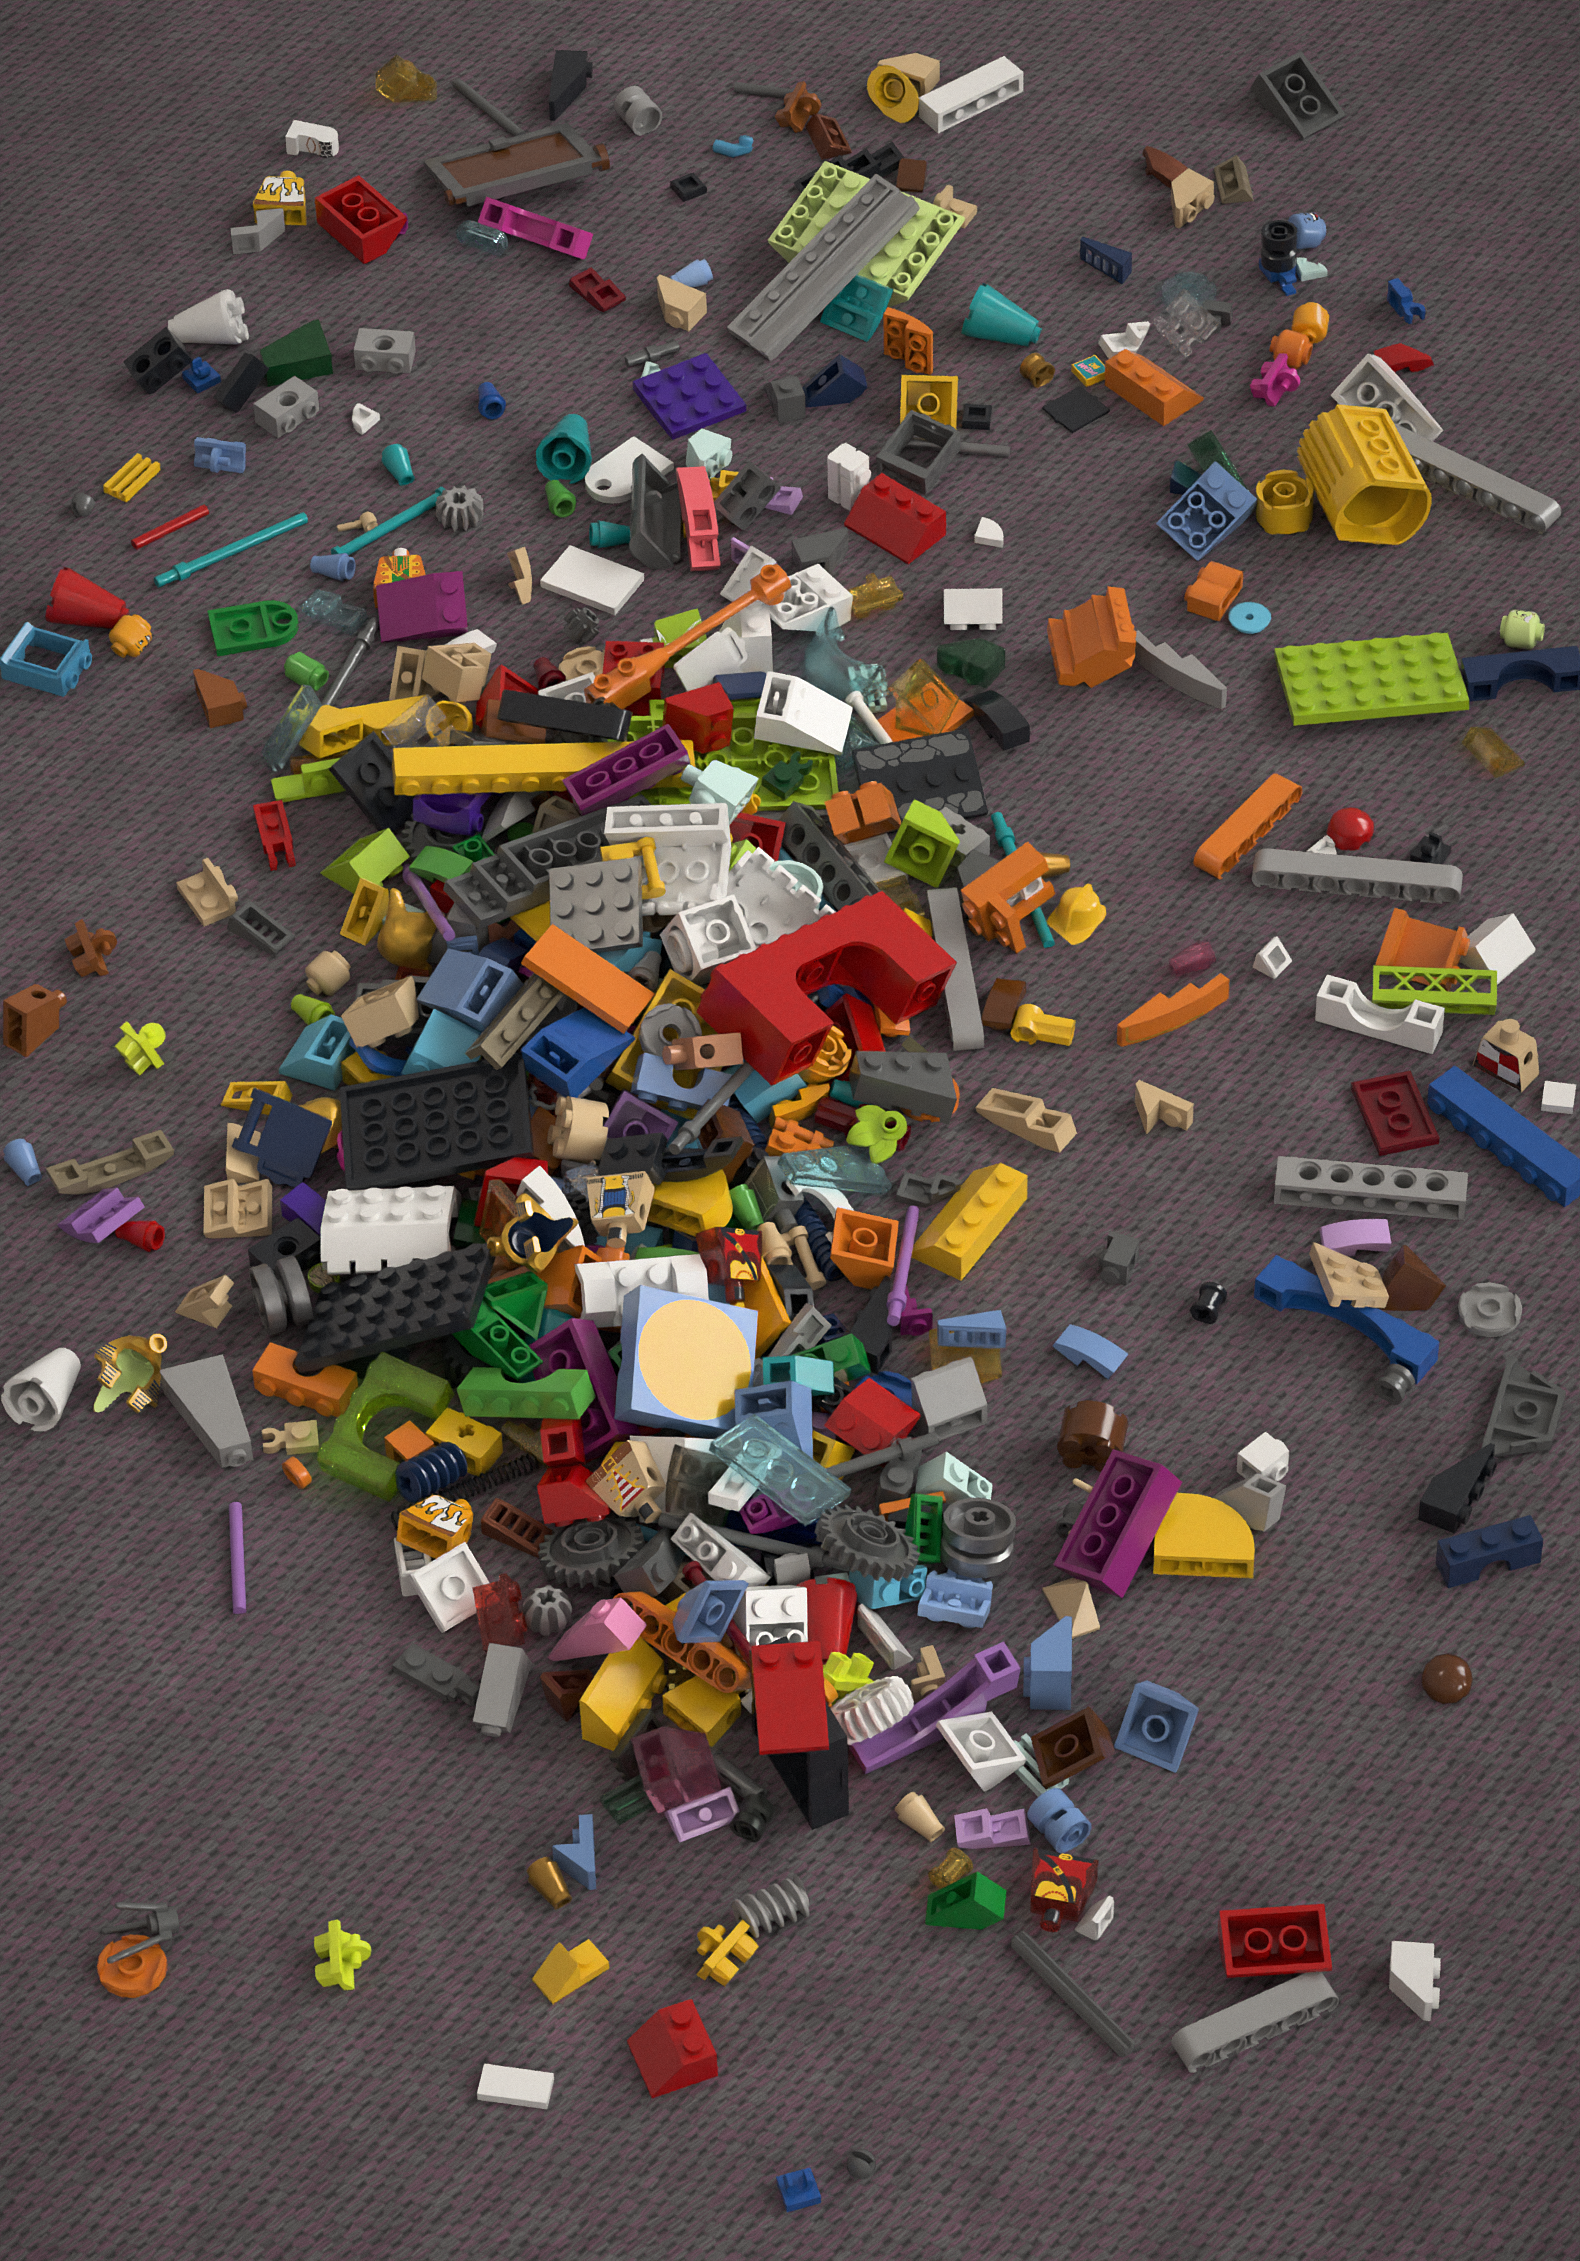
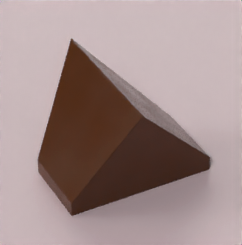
(1410, 1283)

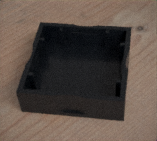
(814, 1777)

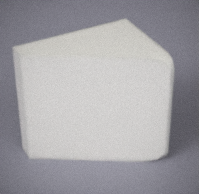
(1097, 1918)

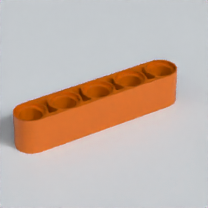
(1246, 825)
(693, 1655)

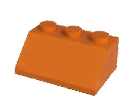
(1149, 387)

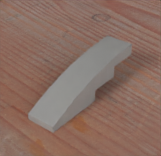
(1182, 674)
(509, 811)
(800, 1335)

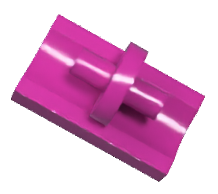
(1275, 381)

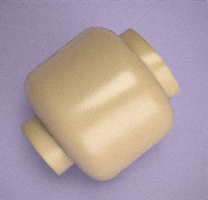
(327, 973)

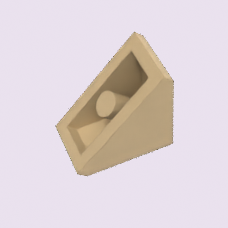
(408, 675)

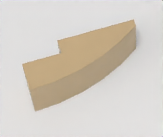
(1028, 1118)

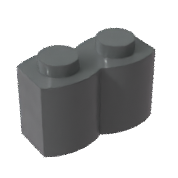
(897, 1478)

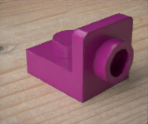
(914, 1320)

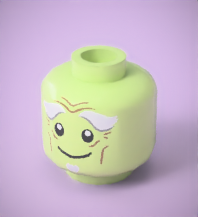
(1521, 629)

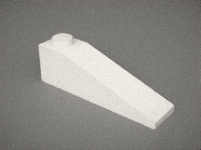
(1378, 386)

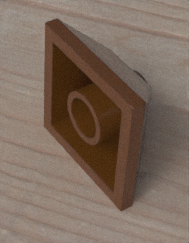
(1071, 1746)

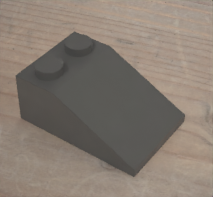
(1297, 96)

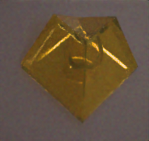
(922, 700)

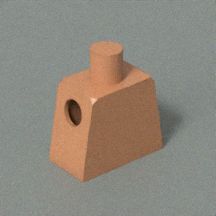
(704, 1051)

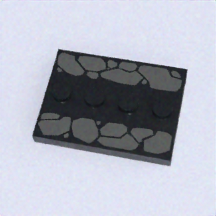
(930, 769)

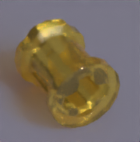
(951, 1868)

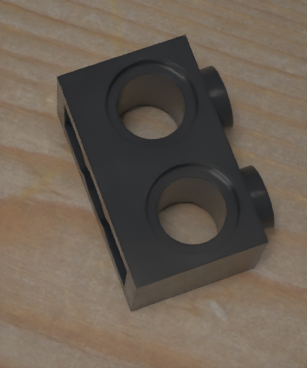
(158, 361)

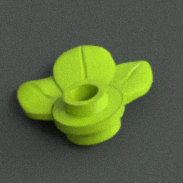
(873, 1134)

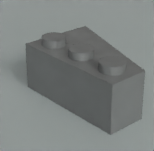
(904, 1080)

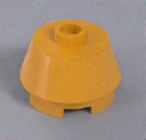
(831, 1060)

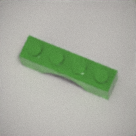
(557, 1396)

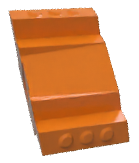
(1093, 640)

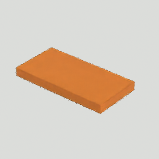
(587, 978)

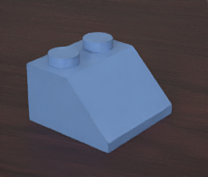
(1050, 1668)

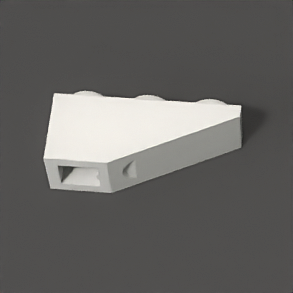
(716, 1554)

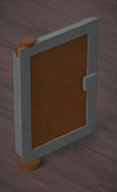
(515, 164)

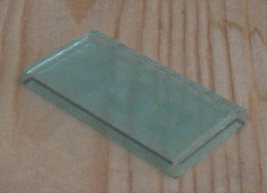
(779, 1469)

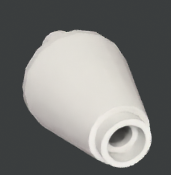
(212, 321)

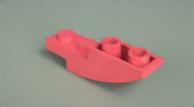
(699, 518)

